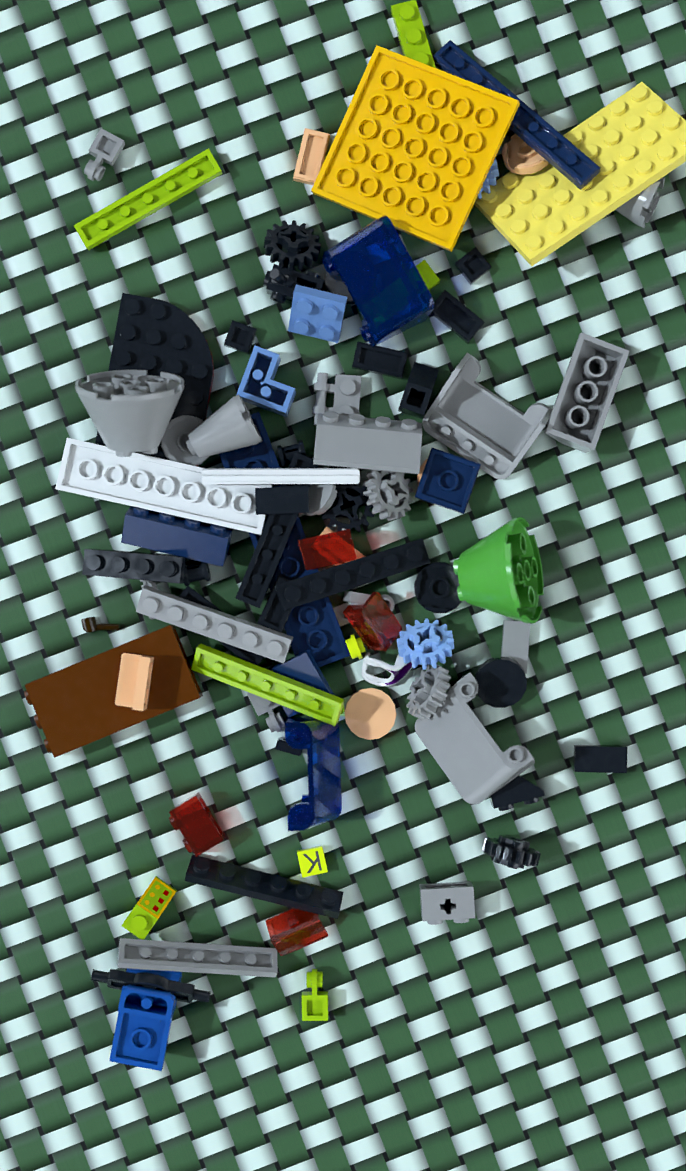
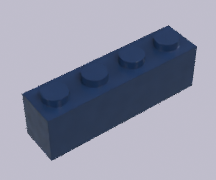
(176, 536)

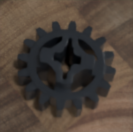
(292, 245)
(359, 500)
(511, 852)

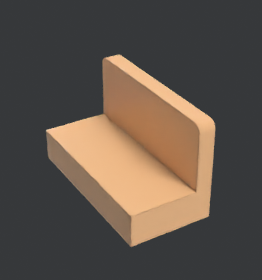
(134, 681)

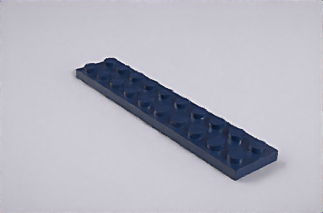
(313, 623)

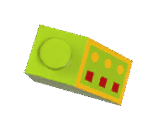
(149, 908)

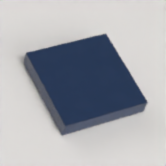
(447, 480)
(305, 670)

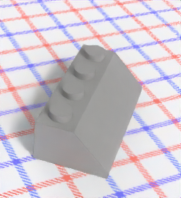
(586, 393)
(368, 443)

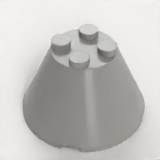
(130, 407)

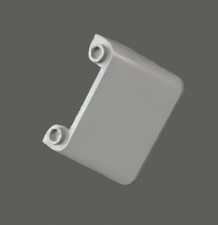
(481, 423)
(467, 749)

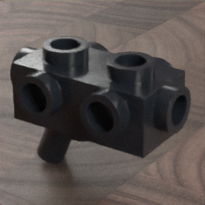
(282, 282)

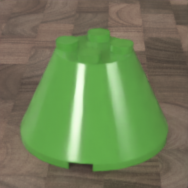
(503, 573)

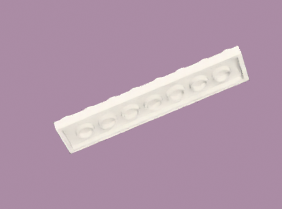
(157, 486)

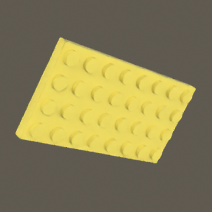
(632, 143)

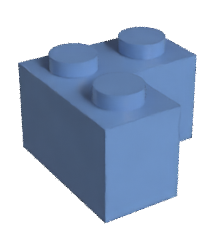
(259, 384)

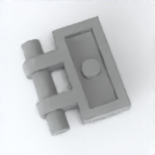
(345, 391)

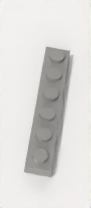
(214, 624)
(197, 958)

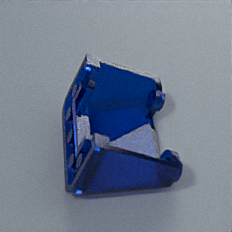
(380, 280)
(324, 772)

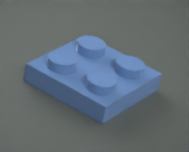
(317, 313)

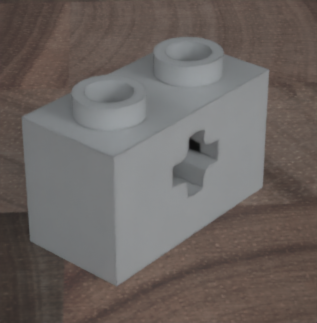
(434, 895)

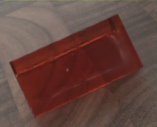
(327, 549)
(374, 622)
(295, 930)

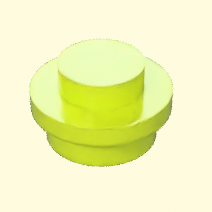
(355, 647)

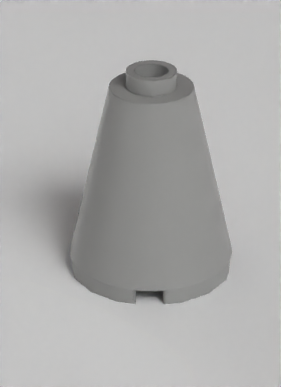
(643, 205)
(224, 430)

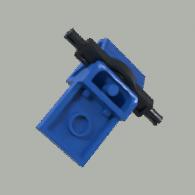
(146, 1012)

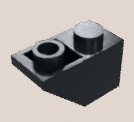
(418, 390)
(514, 792)

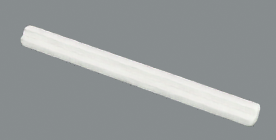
(280, 476)

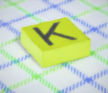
(312, 861)

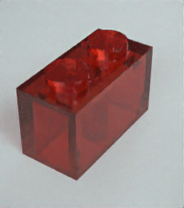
(196, 825)

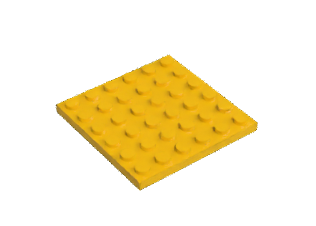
(415, 147)

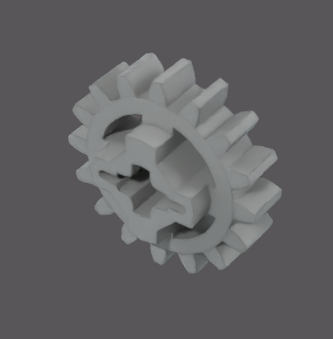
(387, 493)
(428, 692)

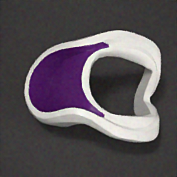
(397, 671)

